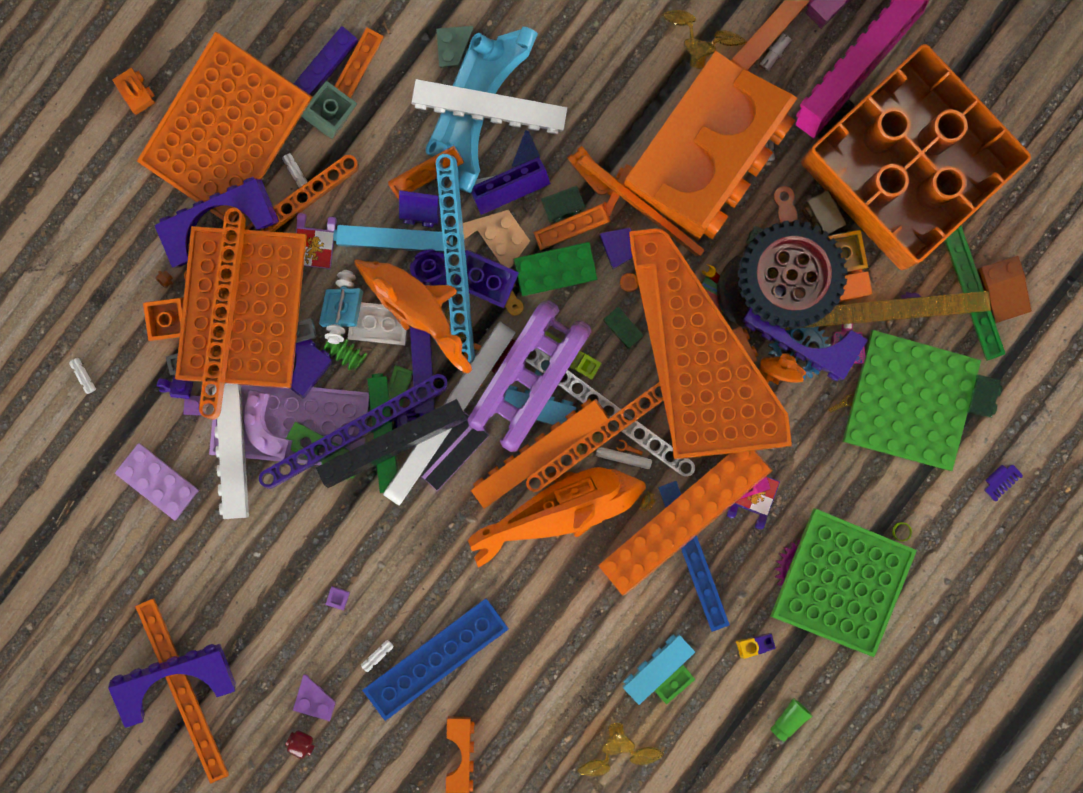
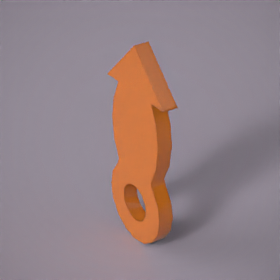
(786, 208)

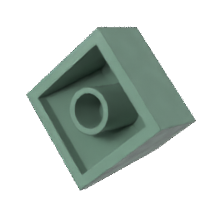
(329, 110)

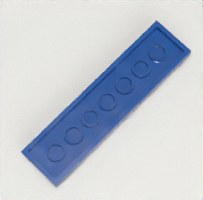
(435, 659)

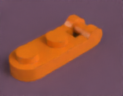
(595, 183)

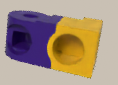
(755, 645)

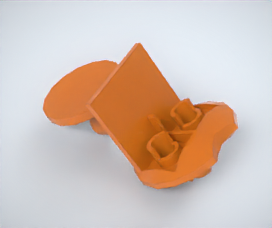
(781, 369)

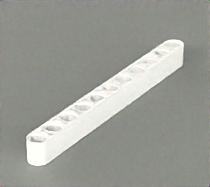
(463, 392)
(628, 431)

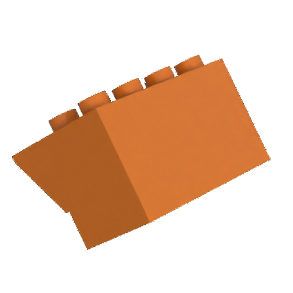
(710, 146)

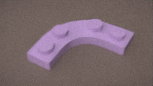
(256, 428)

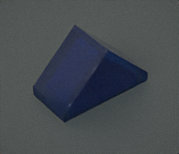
(526, 151)

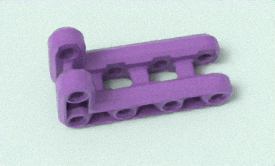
(514, 370)

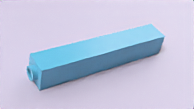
(389, 238)

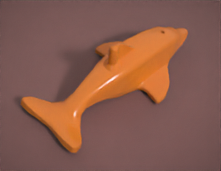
(415, 305)

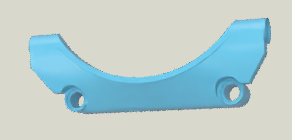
(484, 70)

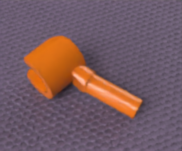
(630, 448)

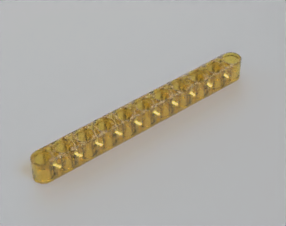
(905, 309)

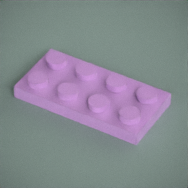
(157, 481)

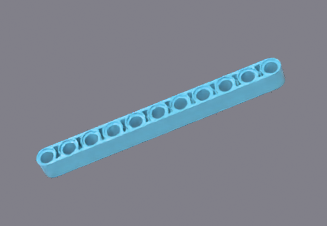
(458, 249)

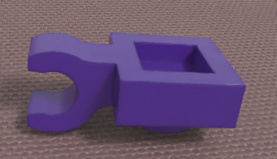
(177, 388)

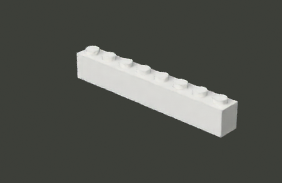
(488, 105)
(231, 454)

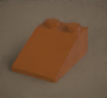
(1006, 288)

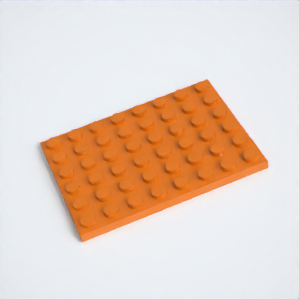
(223, 124)
(263, 313)

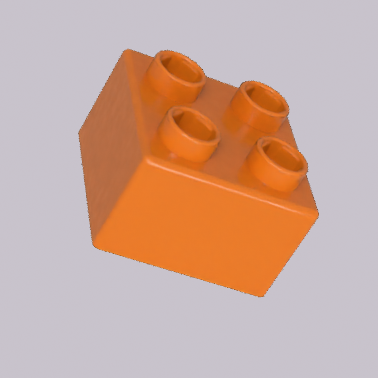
(915, 158)

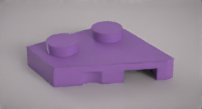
(313, 700)

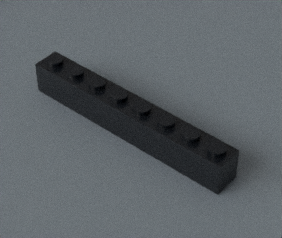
(391, 443)

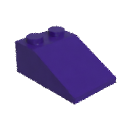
(419, 208)
(488, 279)

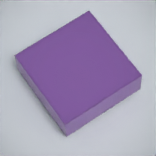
(337, 598)

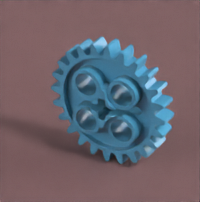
(815, 337)

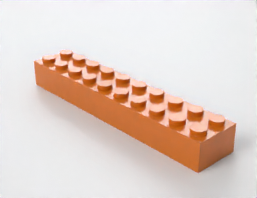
(684, 519)

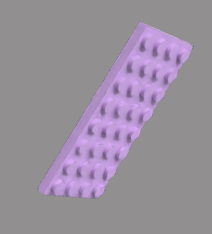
(320, 411)

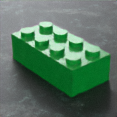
(555, 269)

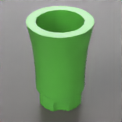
(790, 720)

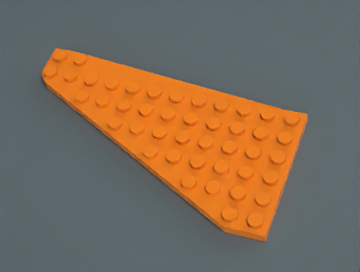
(705, 375)

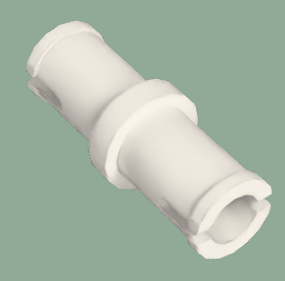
(775, 52)

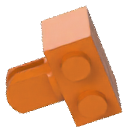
(134, 91)

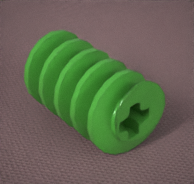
(346, 353)

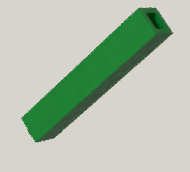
(378, 395)

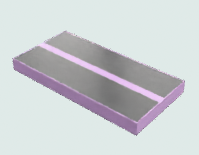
(452, 453)

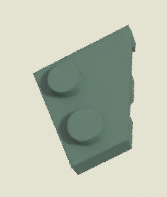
(452, 44)

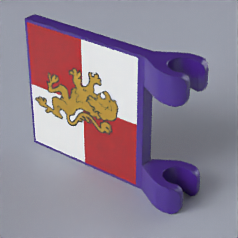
(757, 503)

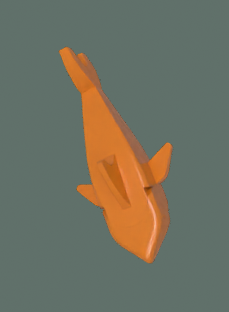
(563, 508)

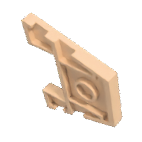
(500, 234)

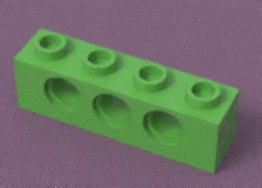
(299, 432)

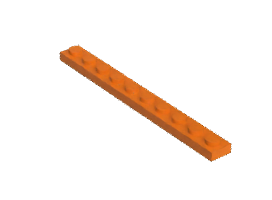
(183, 693)

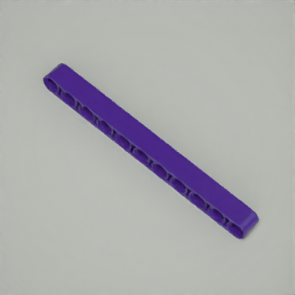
(347, 439)

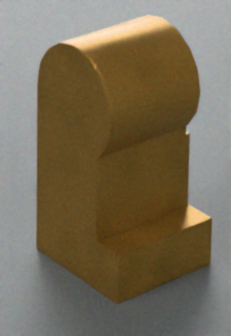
(513, 305)

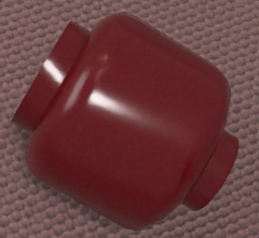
(300, 744)

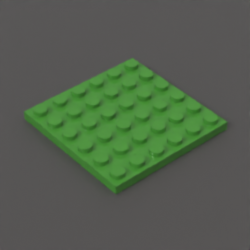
(911, 400)
(843, 582)

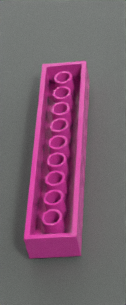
(858, 64)

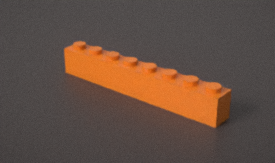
(540, 453)

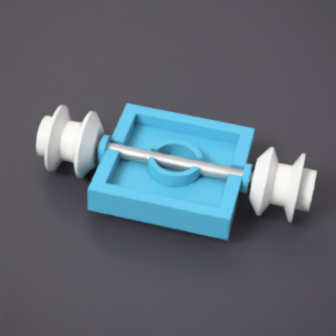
(341, 307)

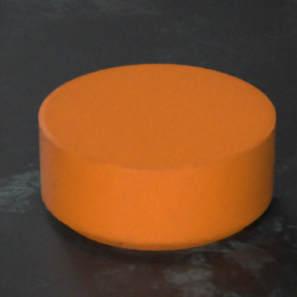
(629, 282)

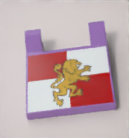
(318, 242)

